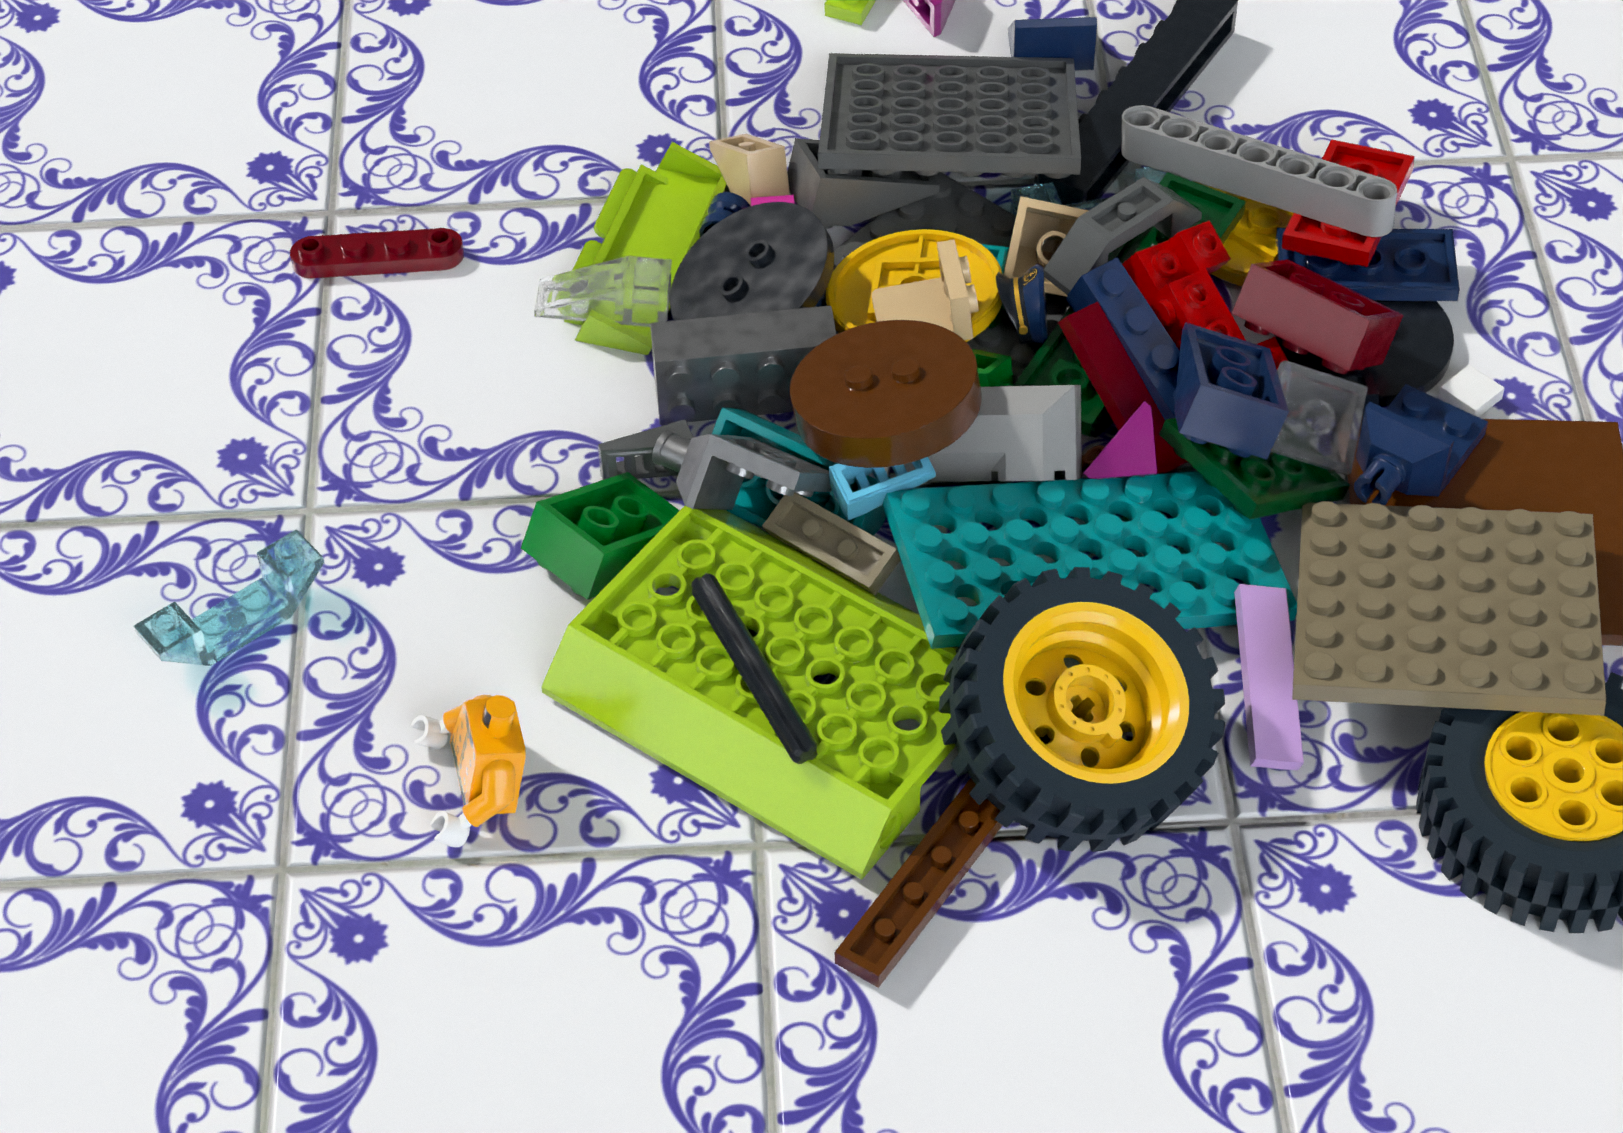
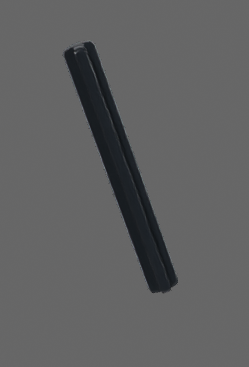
(754, 669)

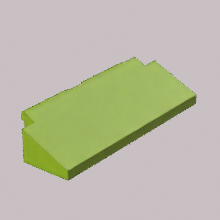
(651, 218)

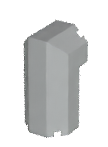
(1017, 437)

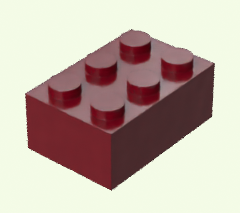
(1316, 315)

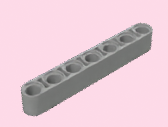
(1259, 171)

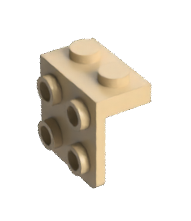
(936, 301)

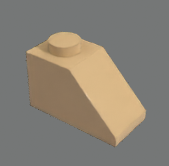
(751, 166)

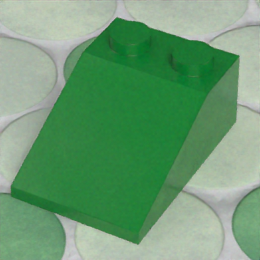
(595, 530)

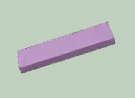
(1268, 677)

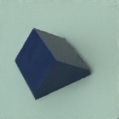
(1055, 39)

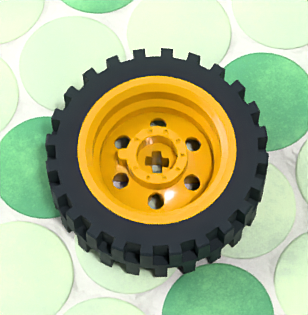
(1082, 709)

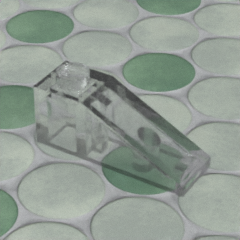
(622, 289)

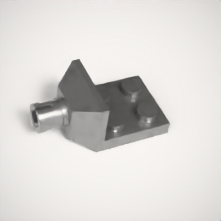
(715, 467)

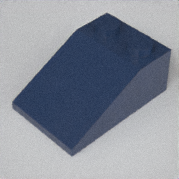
(1228, 393)

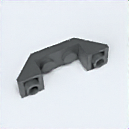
(1114, 224)

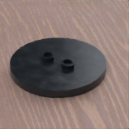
(755, 263)
(1415, 357)

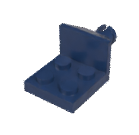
(1413, 445)

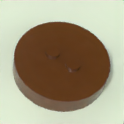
(886, 393)

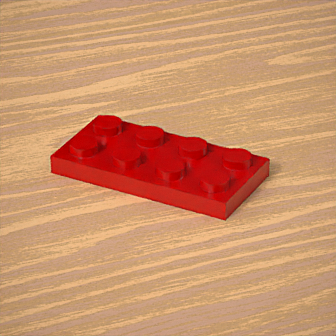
(1331, 242)

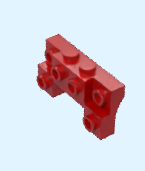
(1179, 286)

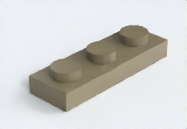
(832, 542)

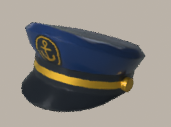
(1026, 304)

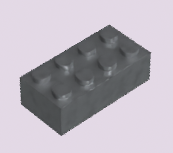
(733, 361)

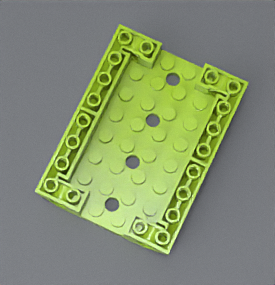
(669, 688)

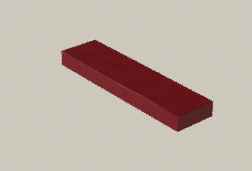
(1114, 375)

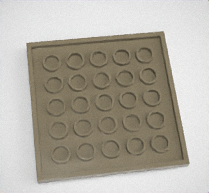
(1449, 609)

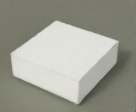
(1471, 391)

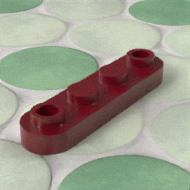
(377, 253)

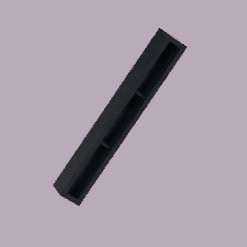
(1154, 78)

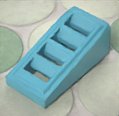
(872, 496)

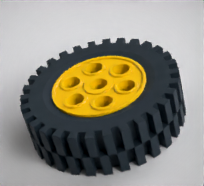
(1530, 810)

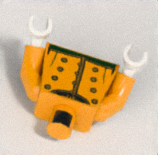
(487, 760)

